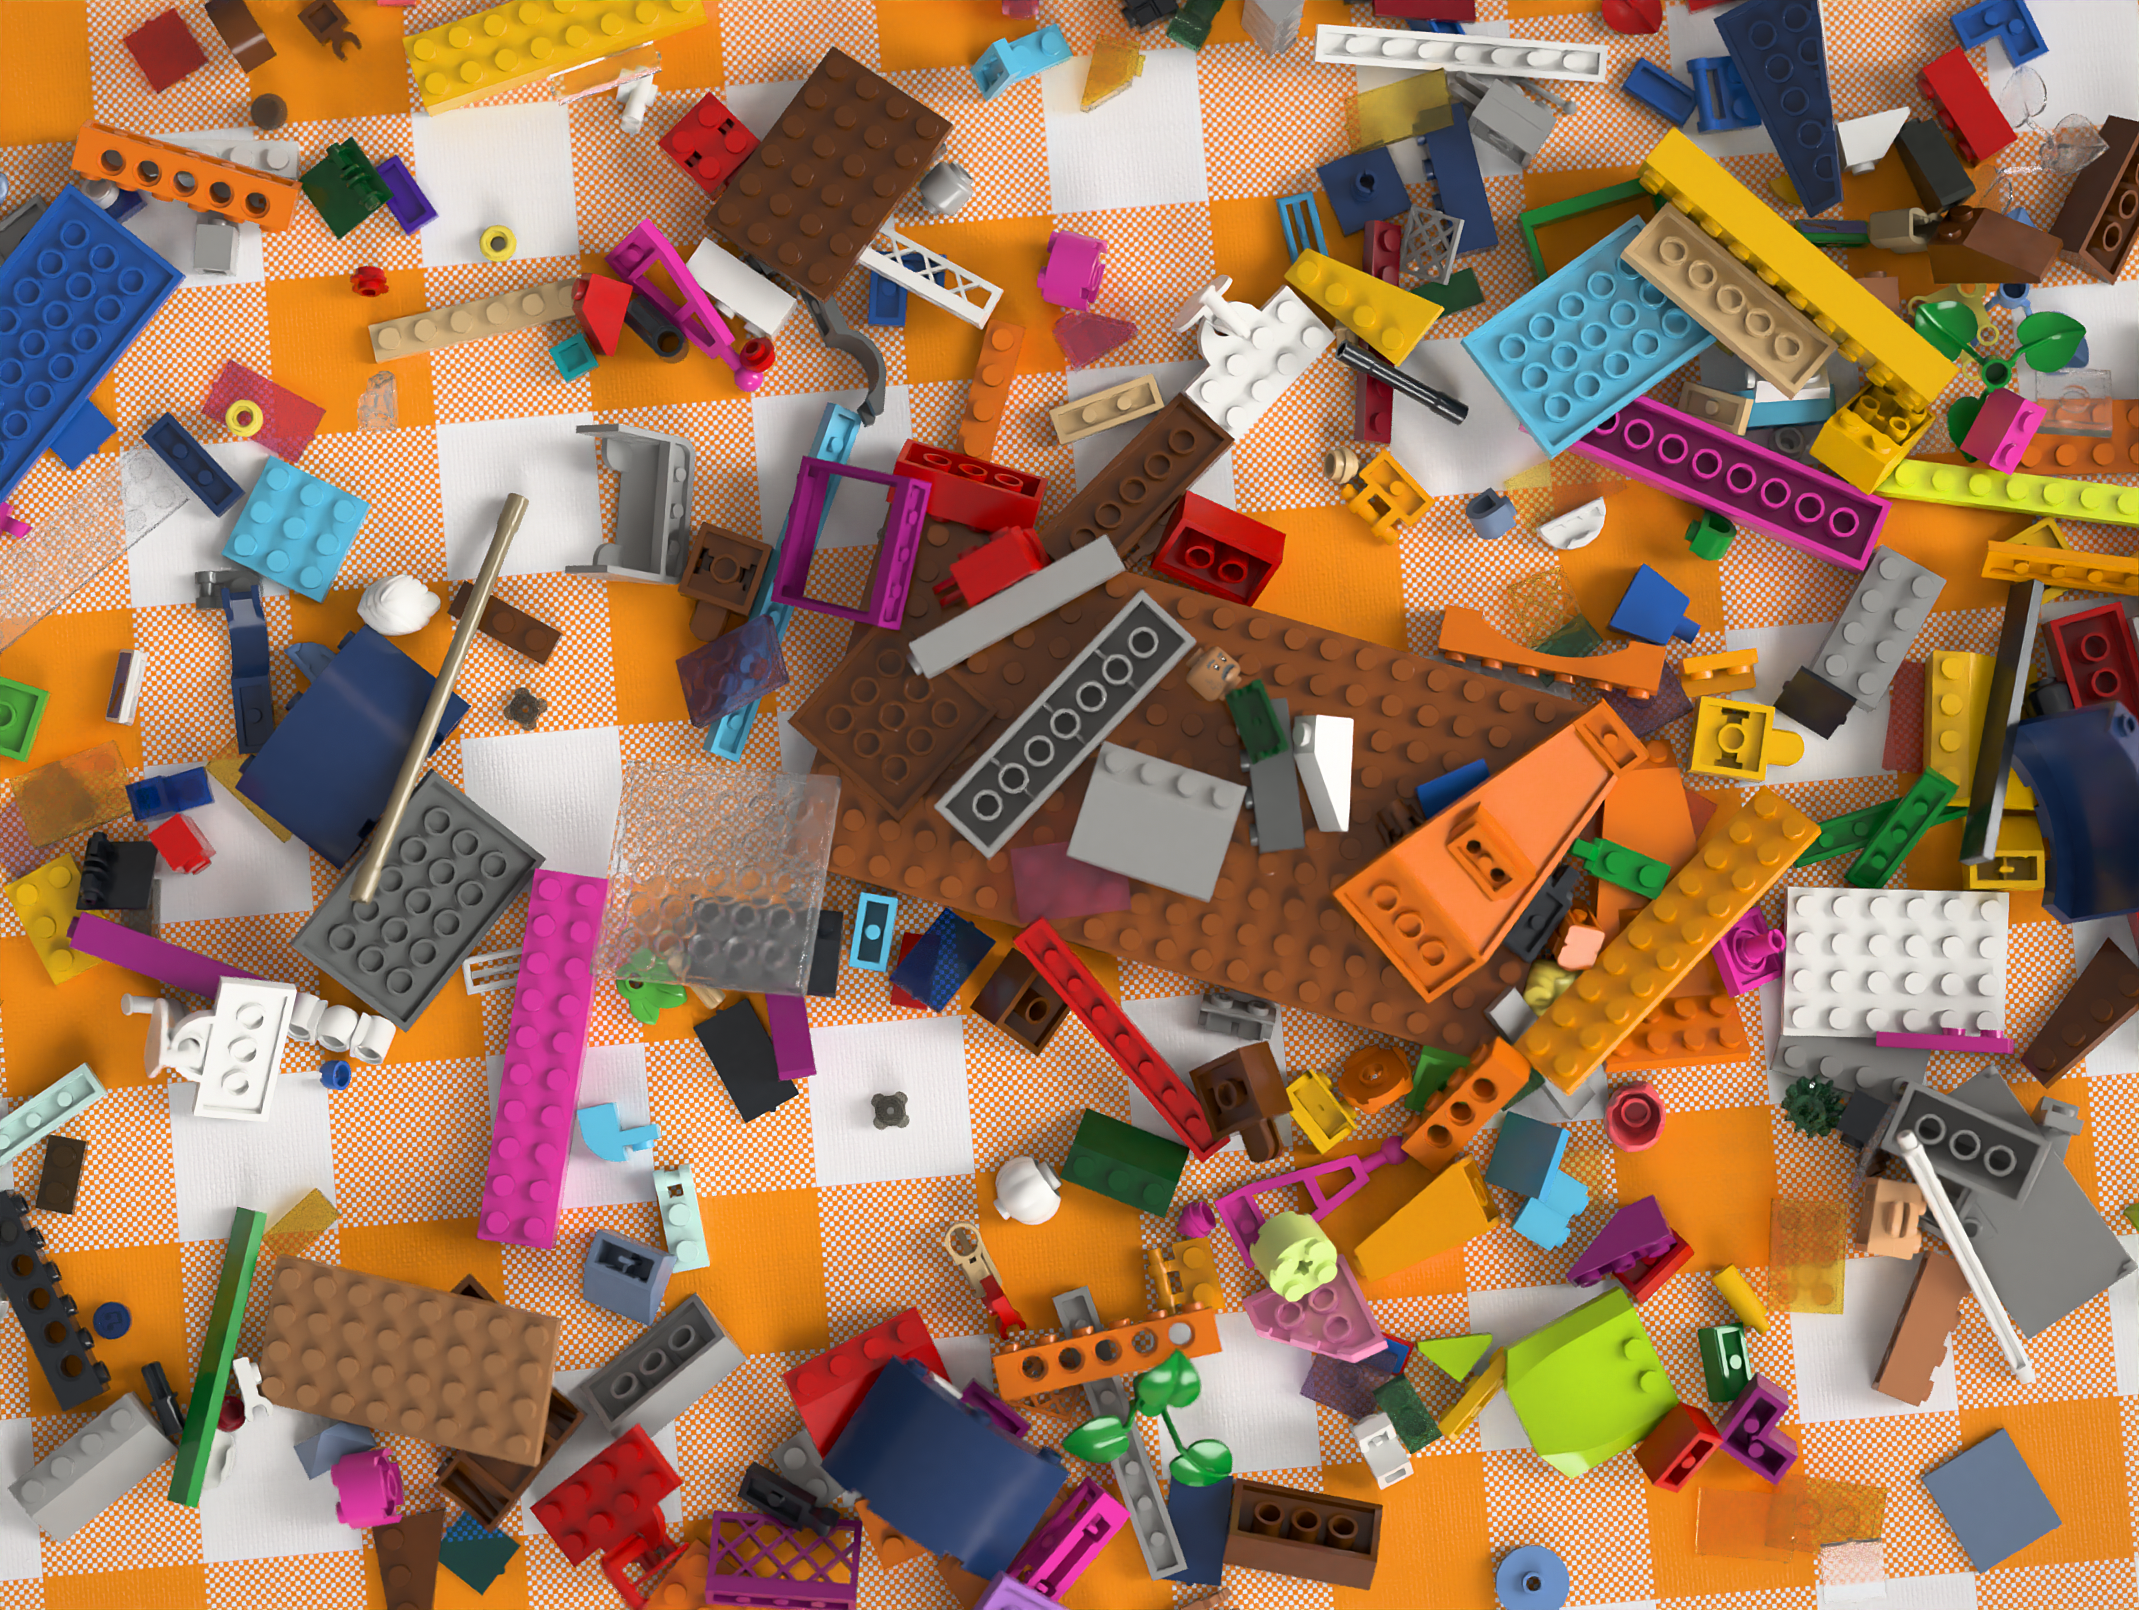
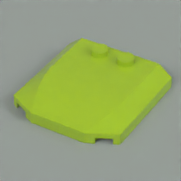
(1587, 1384)

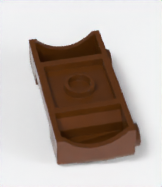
(492, 1486)

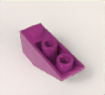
(1628, 1236)

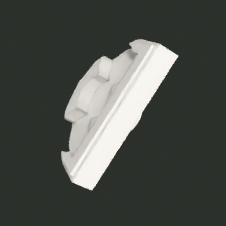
(1576, 527)
(221, 1460)

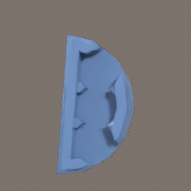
(310, 658)

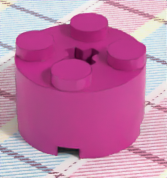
(1072, 270)
(368, 1489)

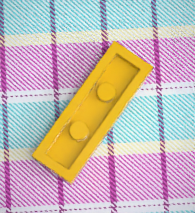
(1478, 1394)

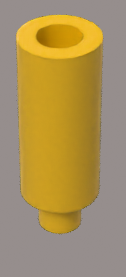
(1741, 1298)

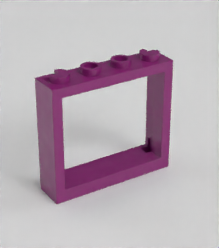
(897, 552)

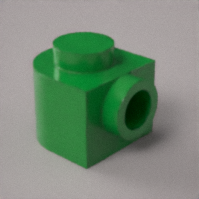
(1710, 535)

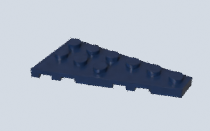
(1786, 73)

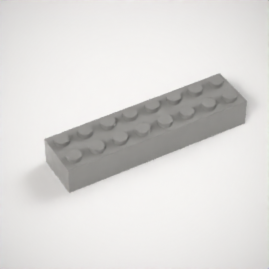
(1065, 724)

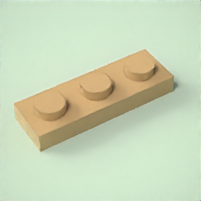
(1106, 410)

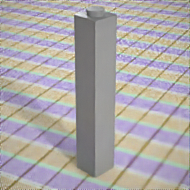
(1015, 608)

